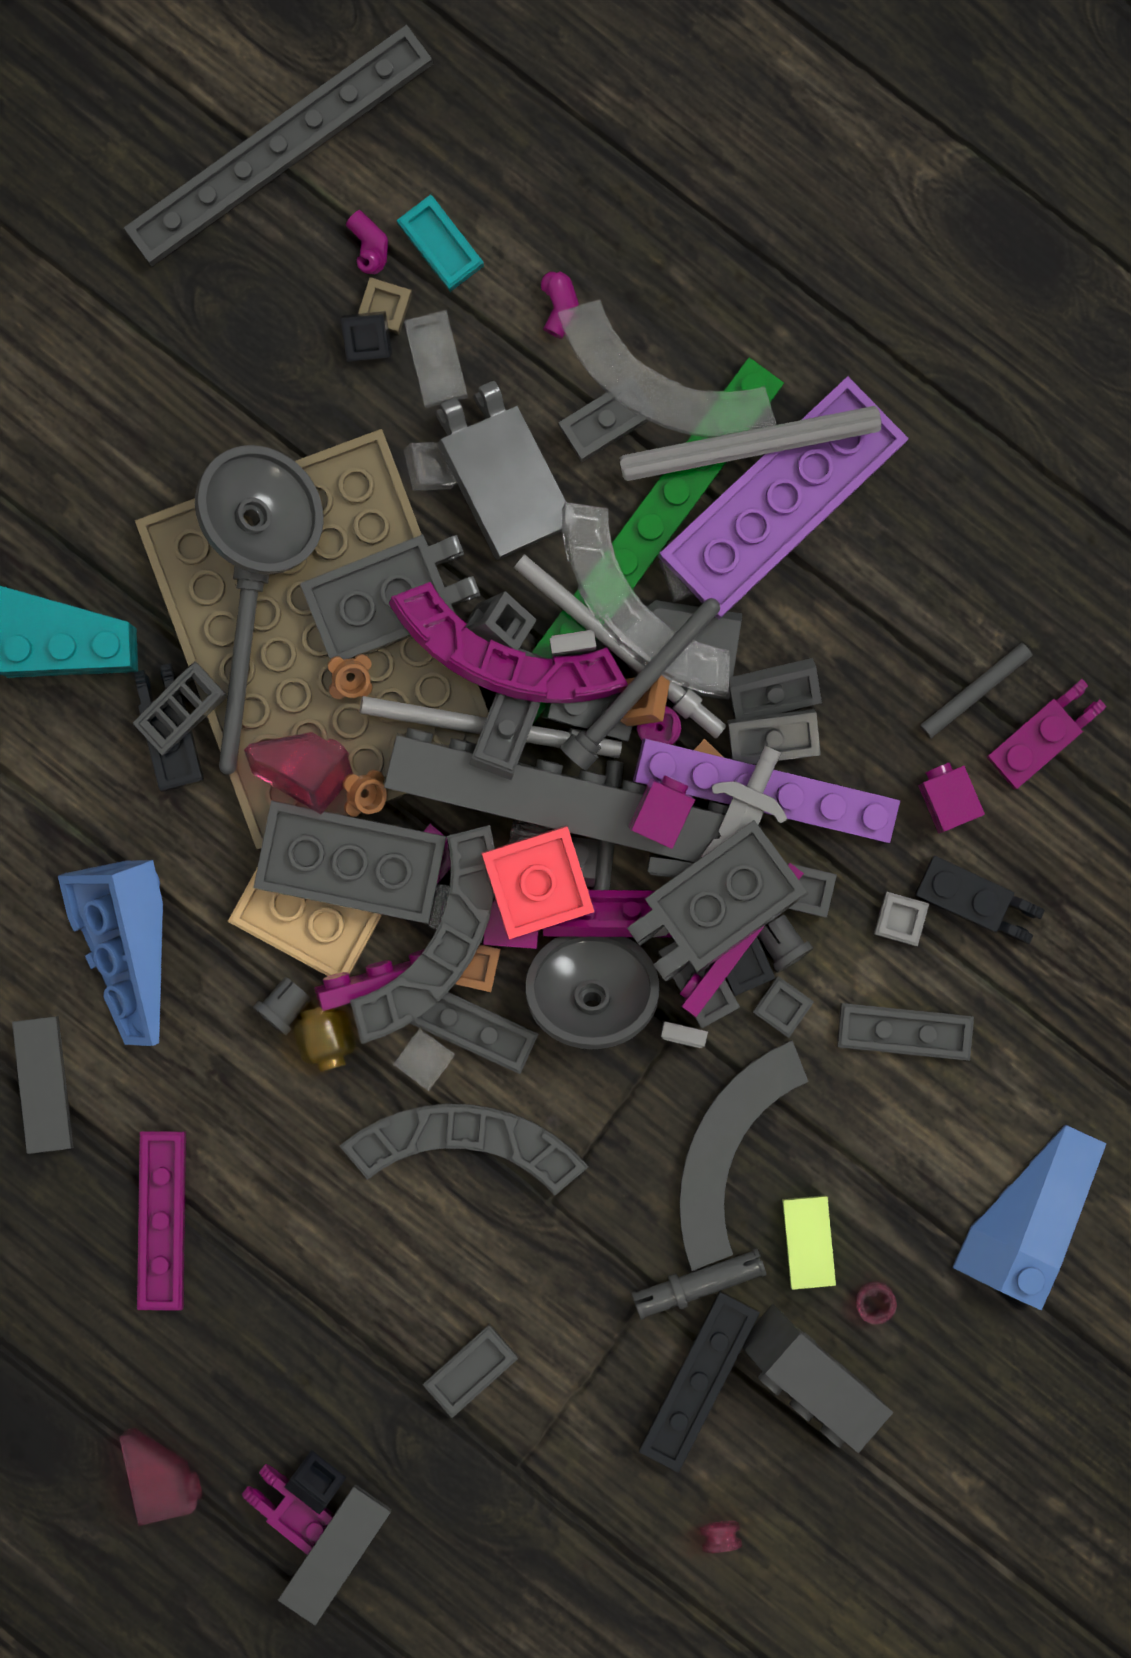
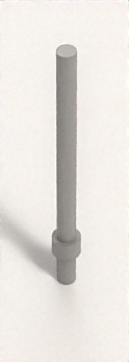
(685, 702)
(471, 723)

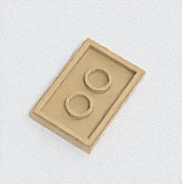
(306, 929)

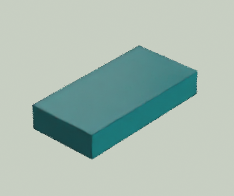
(440, 243)

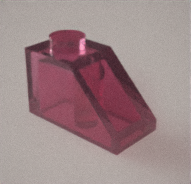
(302, 767)
(158, 1479)

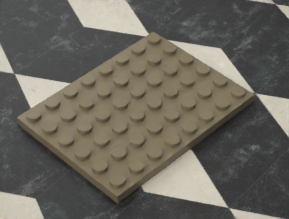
(288, 660)

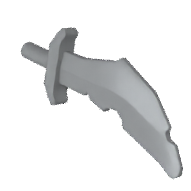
(747, 803)

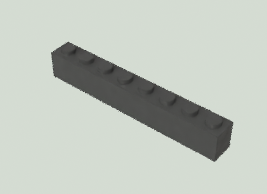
(540, 795)

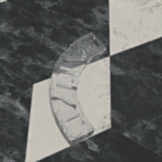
(651, 393)
(622, 612)

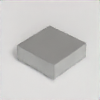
(573, 643)
(901, 918)
(683, 1034)

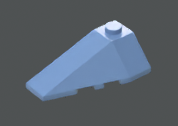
(122, 923)
(1031, 1224)

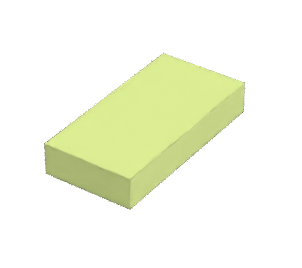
(809, 1242)

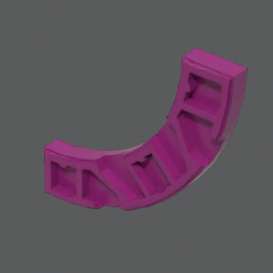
(498, 666)

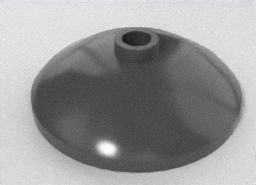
(275, 497)
(598, 970)

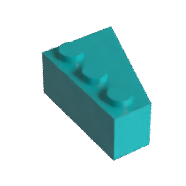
(61, 639)

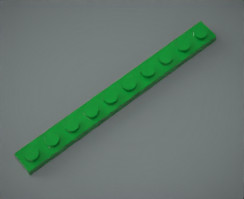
(661, 512)

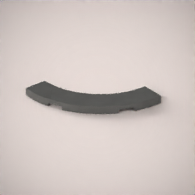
(448, 951)
(465, 1128)
(715, 1146)

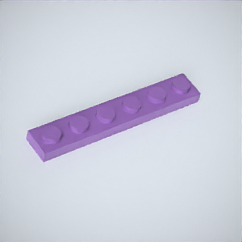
(798, 796)

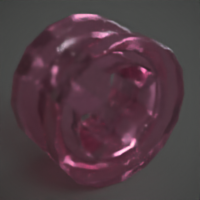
(880, 1315)
(720, 1536)

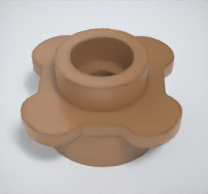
(359, 685)
(375, 795)

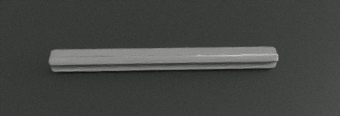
(750, 443)

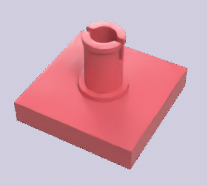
(537, 882)

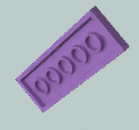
(777, 505)

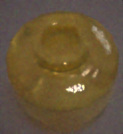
(324, 1037)

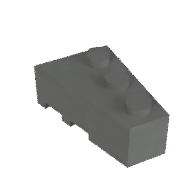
(814, 1381)

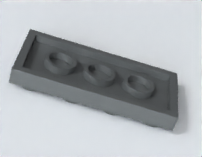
(349, 862)

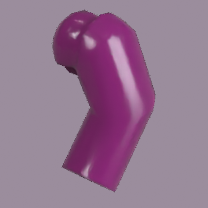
(373, 243)
(563, 297)

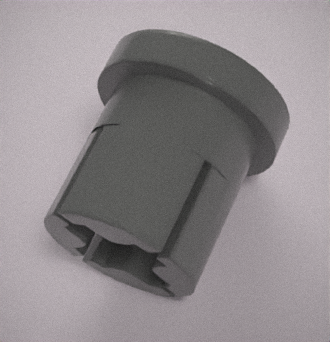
(783, 943)
(283, 1005)

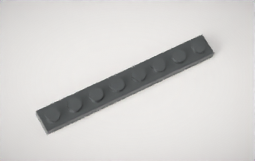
(278, 145)

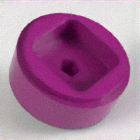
(665, 731)

